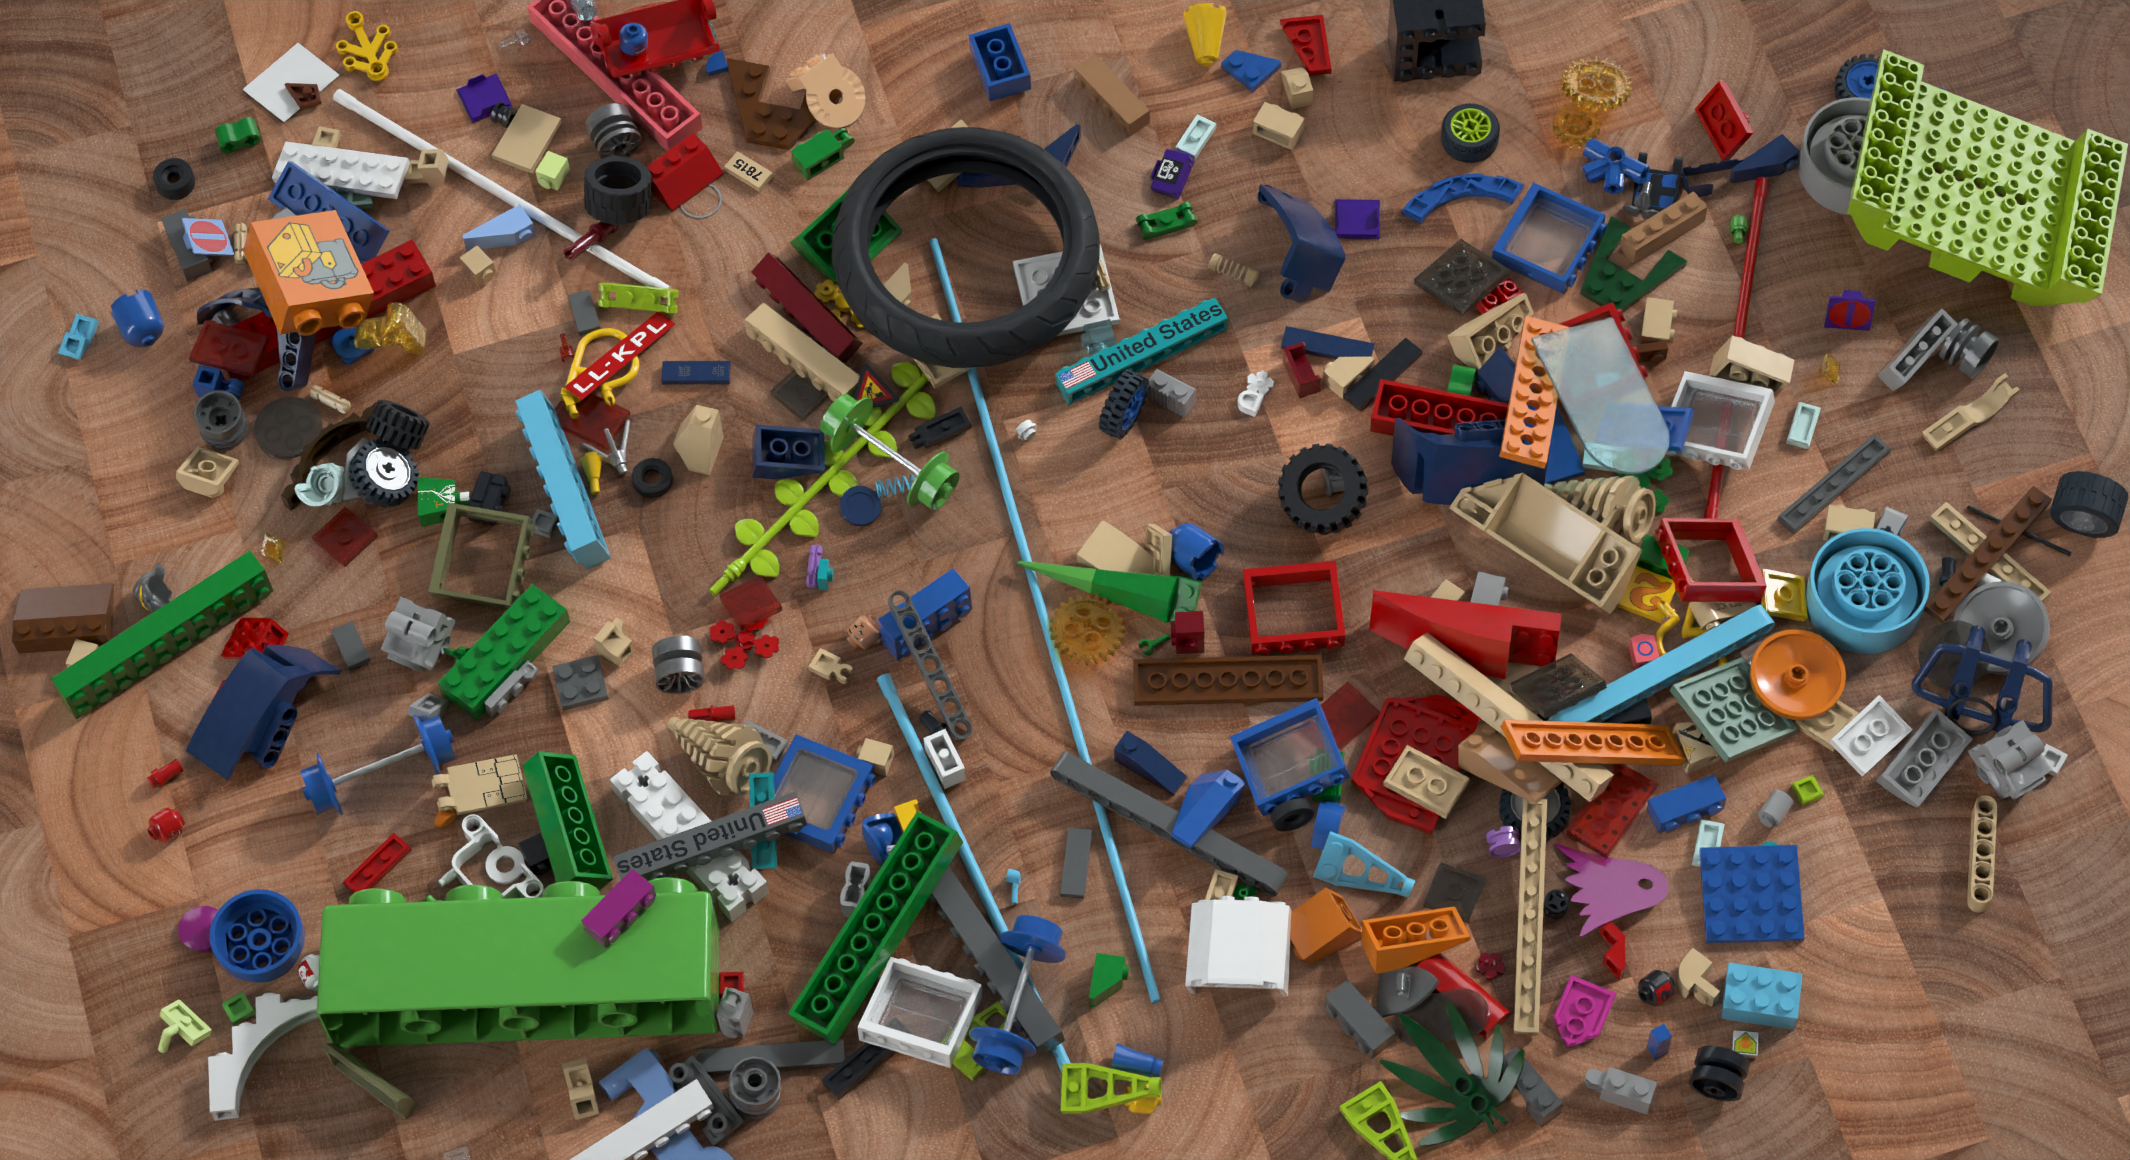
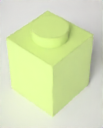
(552, 171)

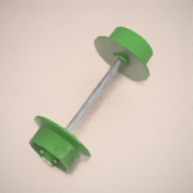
(846, 421)

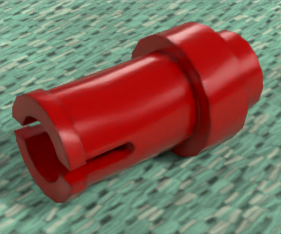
(160, 776)

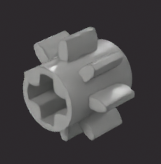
(226, 318)

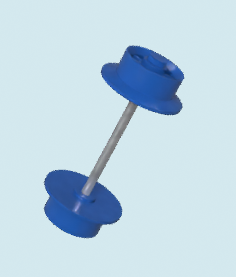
(434, 741)
(1035, 940)

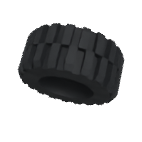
(1305, 463)

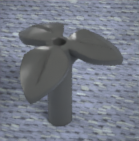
(1642, 203)

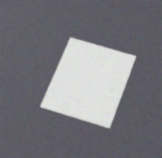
(294, 66)

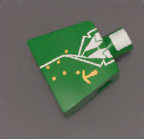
(434, 498)

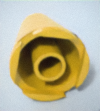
(1205, 31)

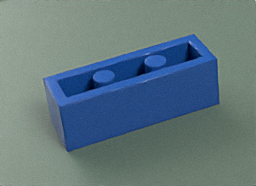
(1659, 1041)

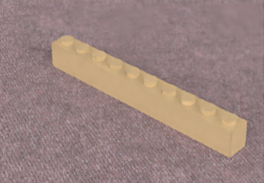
(1495, 706)

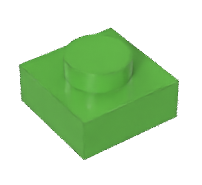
(238, 1008)

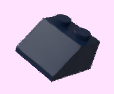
(1496, 377)

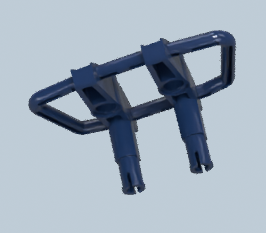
(1965, 675)

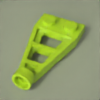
(964, 1059)
(1075, 1088)
(1369, 1104)

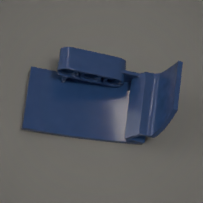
(1447, 463)
(255, 708)

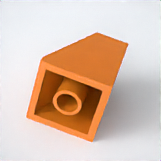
(1323, 926)

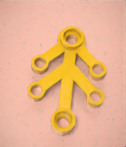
(367, 50)

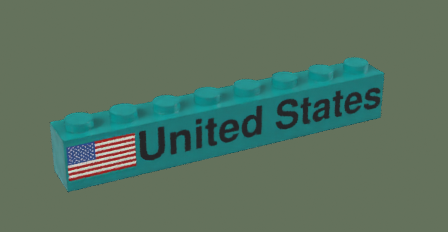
(1141, 350)

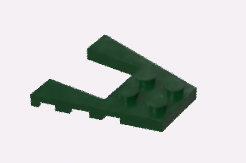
(1611, 283)

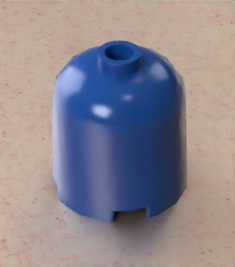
(138, 318)
(1195, 550)

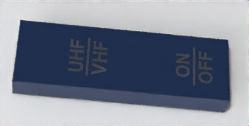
(695, 372)

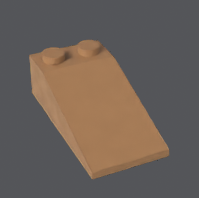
(1492, 759)

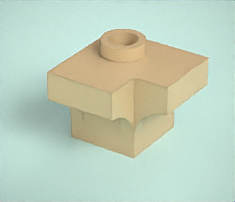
(613, 643)

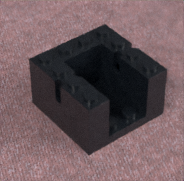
(1435, 38)

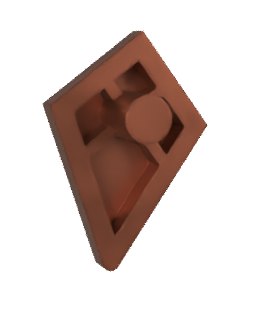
(304, 94)

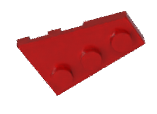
(1310, 42)

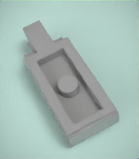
(510, 687)

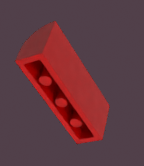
(1453, 978)

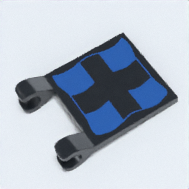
(1664, 184)

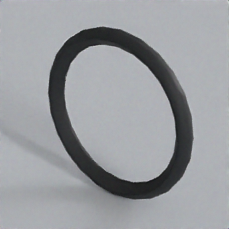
(1978, 700)

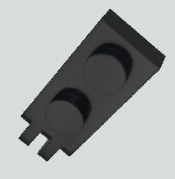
(940, 429)

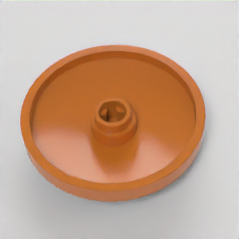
(1797, 674)

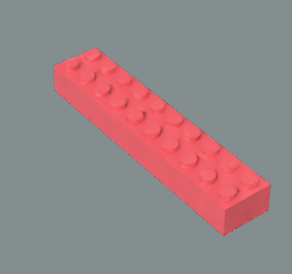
(647, 96)

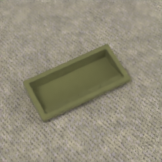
(370, 1080)

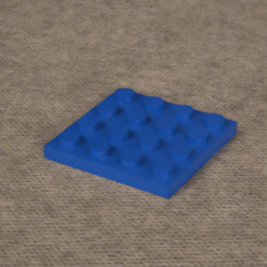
(1751, 894)

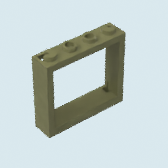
(446, 546)

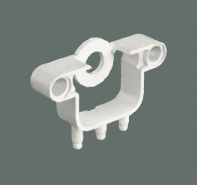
(476, 841)

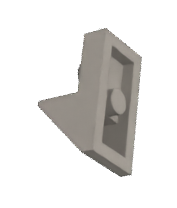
(428, 707)

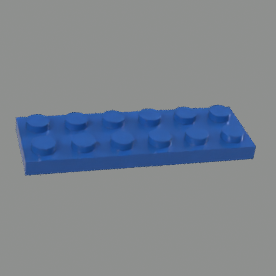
(308, 195)

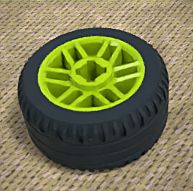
(1470, 132)

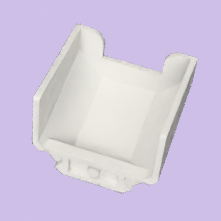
(1239, 944)

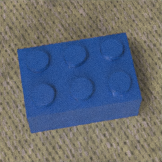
(999, 62)

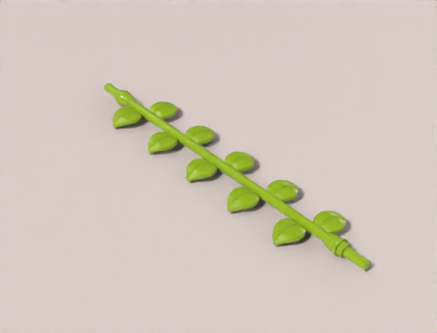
(792, 494)

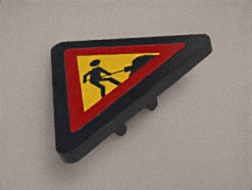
(873, 387)

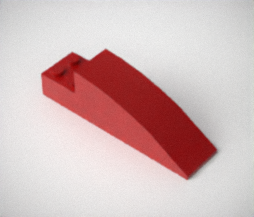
(1476, 632)

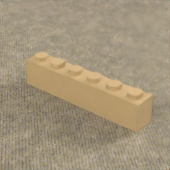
(801, 352)

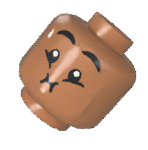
(863, 632)

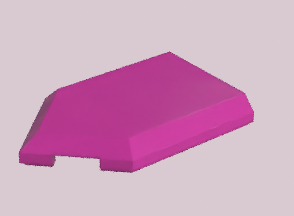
(1582, 1011)

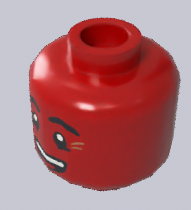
(165, 825)

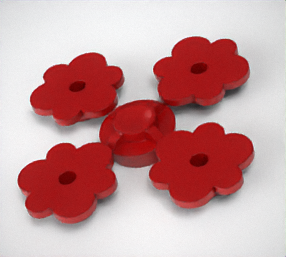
(744, 641)

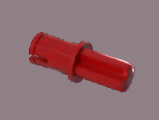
(713, 713)

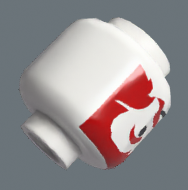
(309, 971)

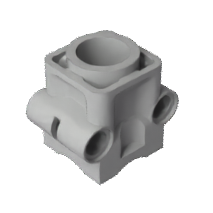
(416, 635)
(2011, 761)

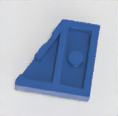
(1250, 68)

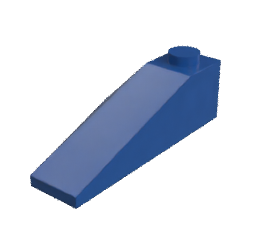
(1206, 804)

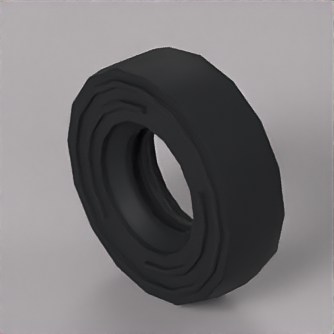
(657, 489)
(1292, 814)

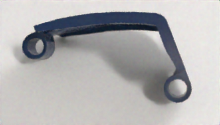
(1315, 249)

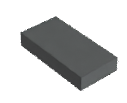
(584, 312)
(350, 645)

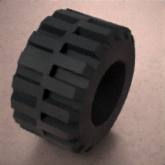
(398, 424)

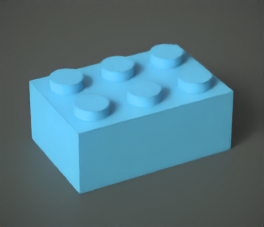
(1761, 996)

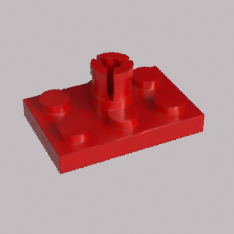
(1724, 120)

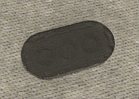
(1434, 1017)

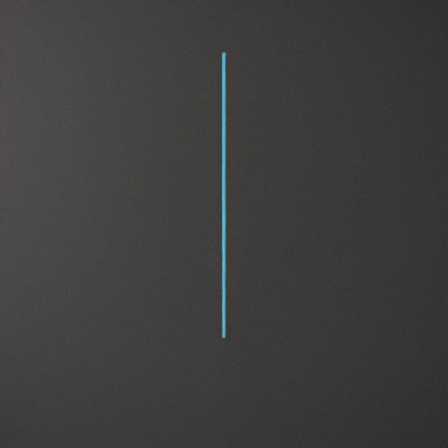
(1045, 623)

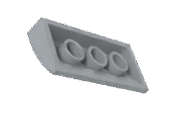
(1924, 759)

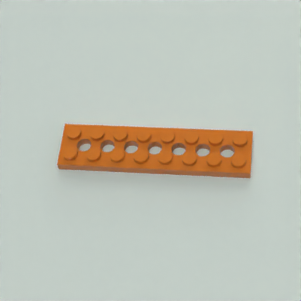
(1522, 397)
(1592, 742)

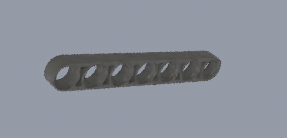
(929, 653)

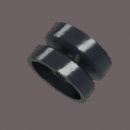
(1719, 1073)

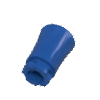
(1136, 1062)

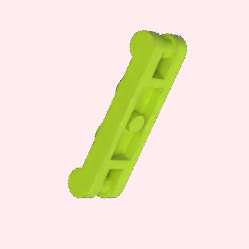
(638, 297)

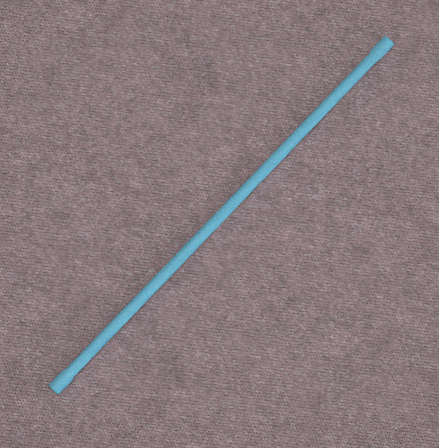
(891, 694)

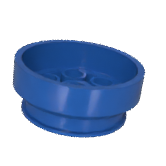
(239, 917)

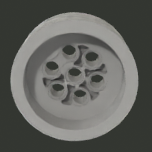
(1820, 161)

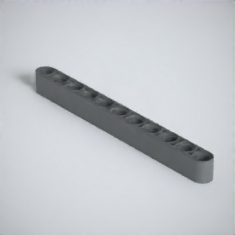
(1161, 820)

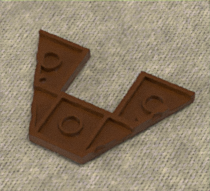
(765, 122)

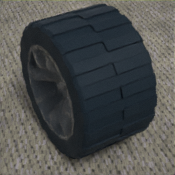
(2089, 504)

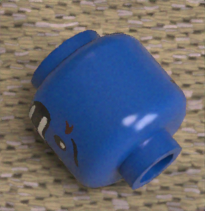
(633, 39)

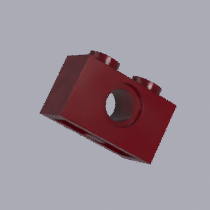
(1188, 632)

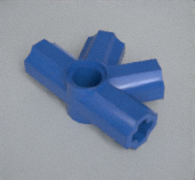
(1614, 172)

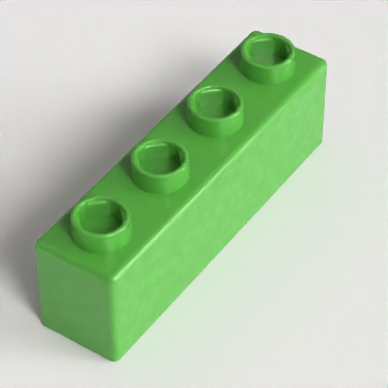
(515, 967)

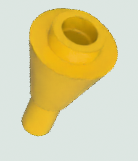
(591, 464)

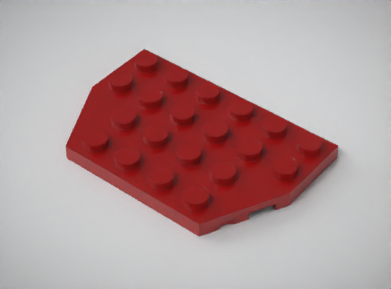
(1426, 724)

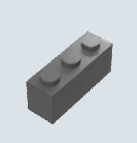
(191, 264)
(1359, 1019)

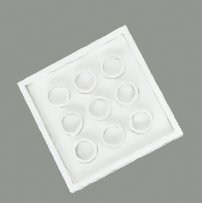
(1036, 272)

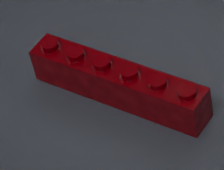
(806, 308)

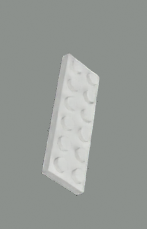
(347, 169)

